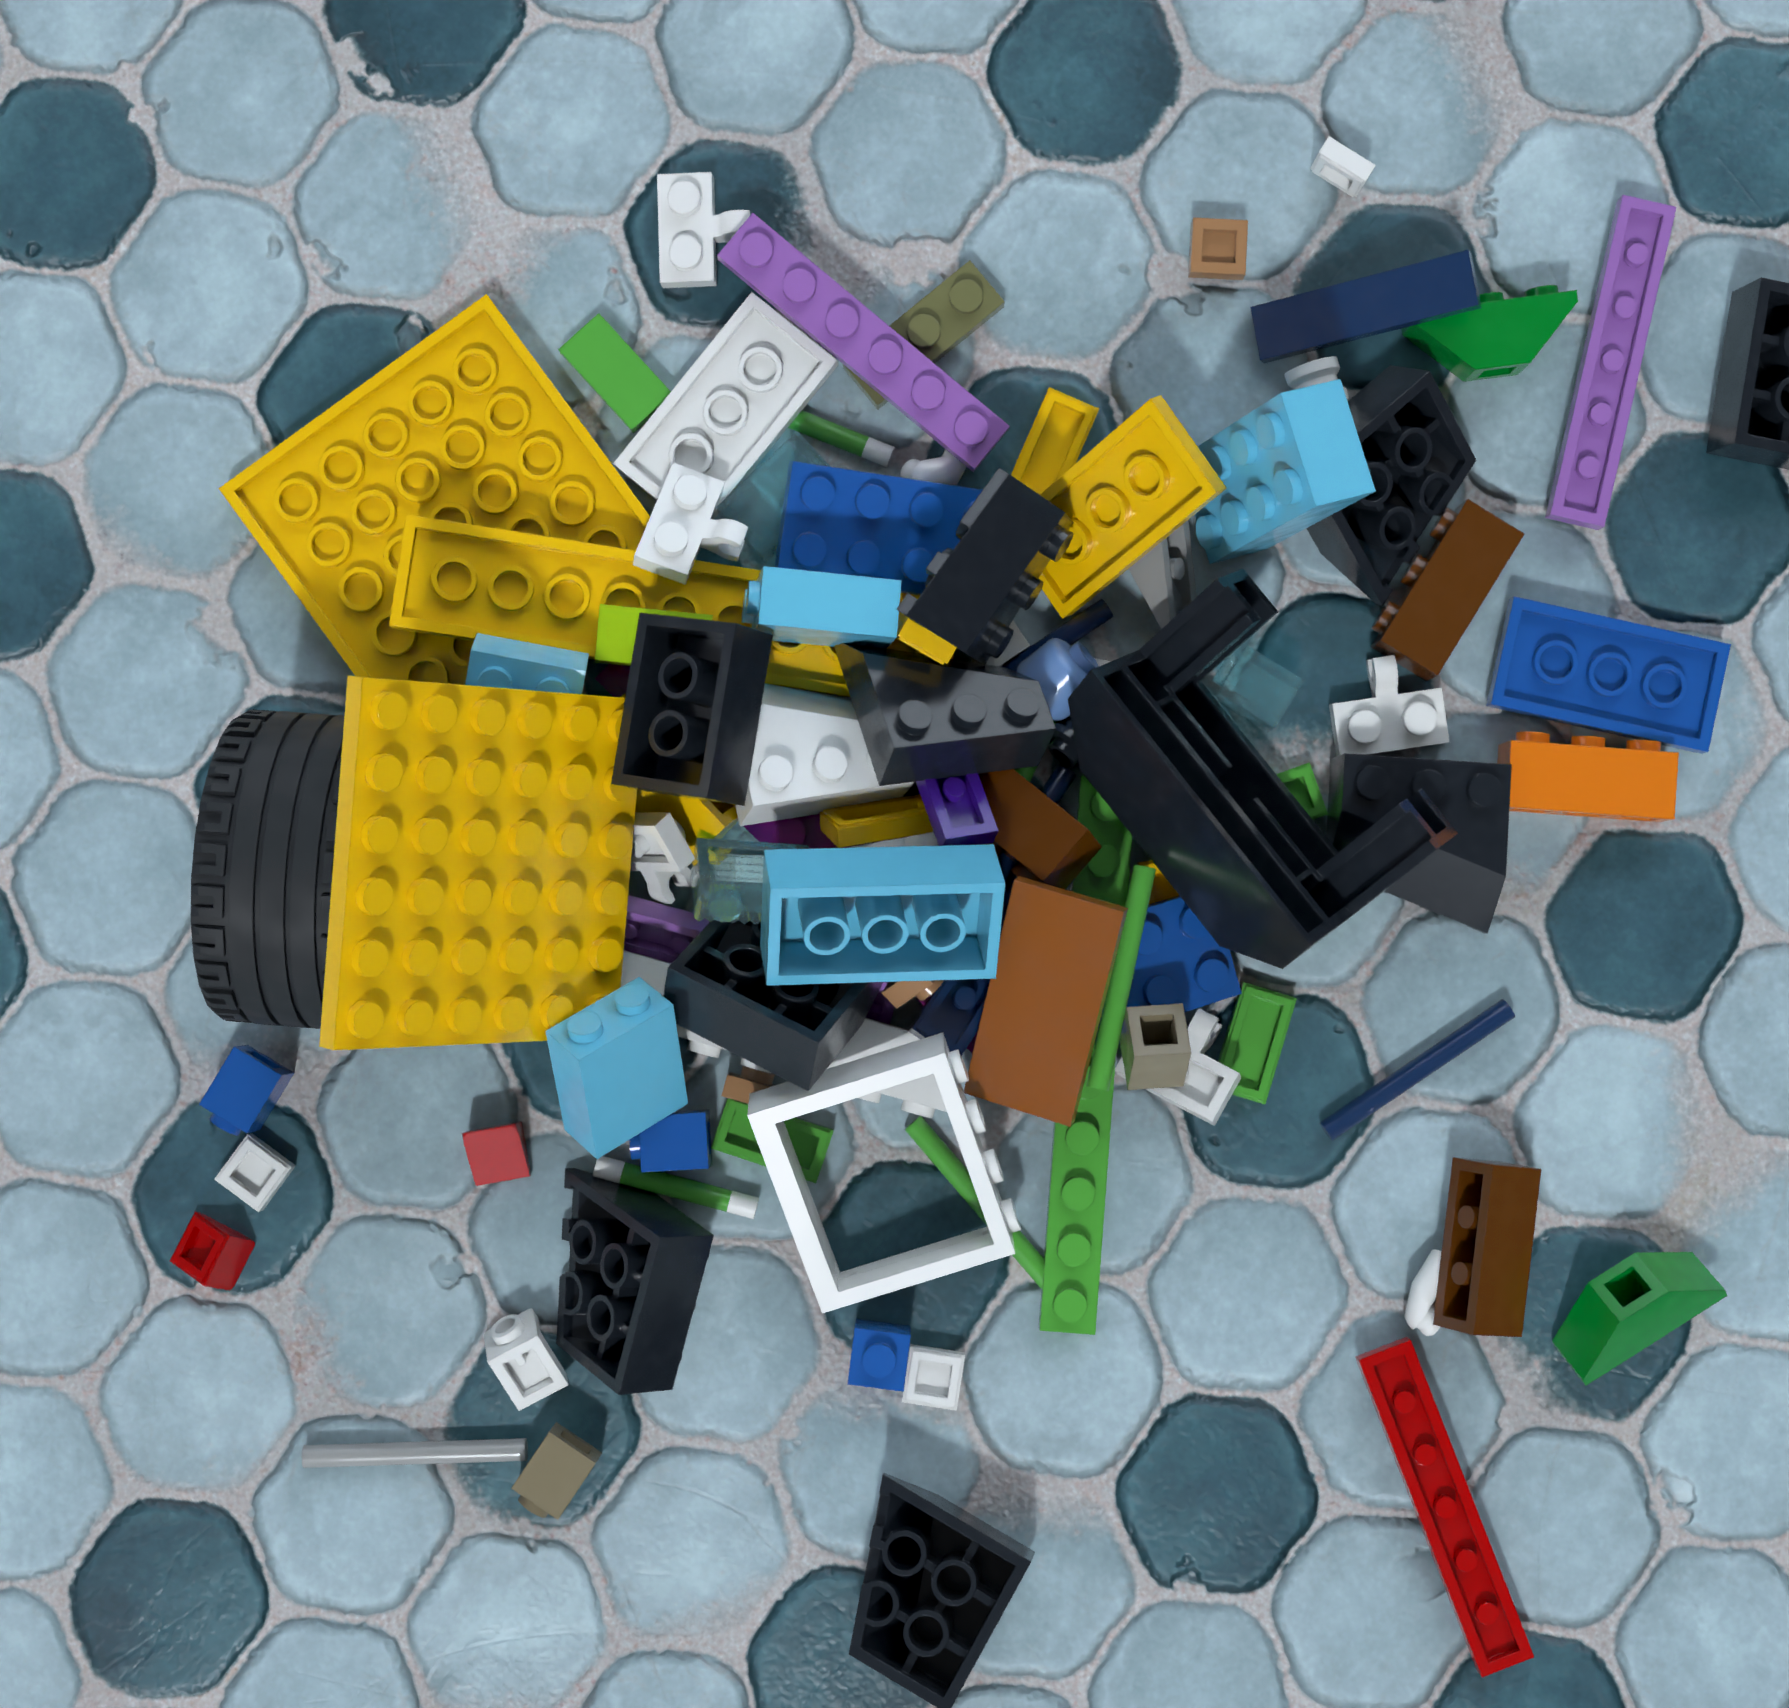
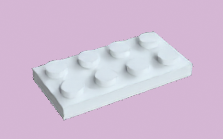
(730, 402)

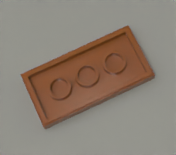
(1045, 1000)

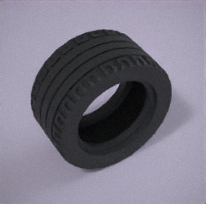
(266, 867)

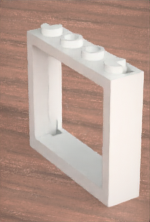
(851, 1080)

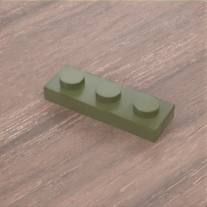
(943, 318)

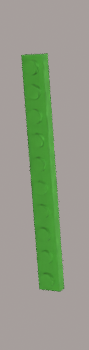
(1082, 1149)

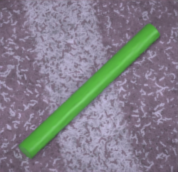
(1121, 979)
(960, 1179)

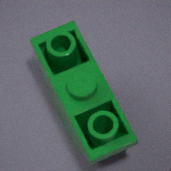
(1497, 337)
(1633, 1309)

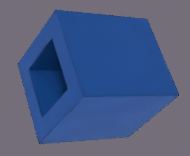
(245, 1090)
(675, 1143)
(879, 1355)

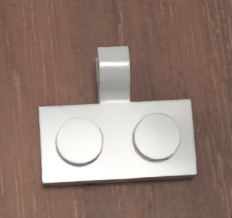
(691, 229)
(684, 524)
(1388, 718)
(661, 853)
(1207, 1082)

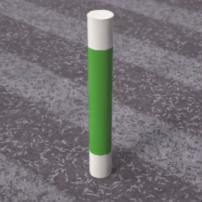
(843, 438)
(676, 1187)

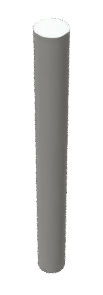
(414, 1453)

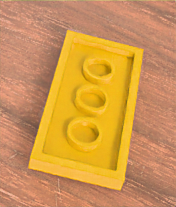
(1125, 502)

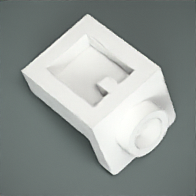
(523, 1359)

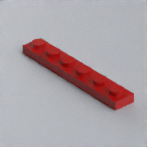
(1444, 1507)

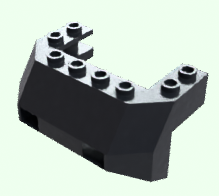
(1214, 806)

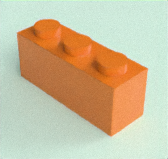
(1591, 778)

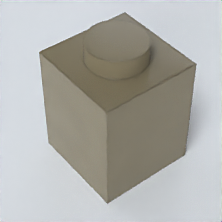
(1155, 1046)
(555, 1472)

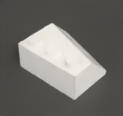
(809, 758)

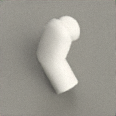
(942, 470)
(1422, 1294)

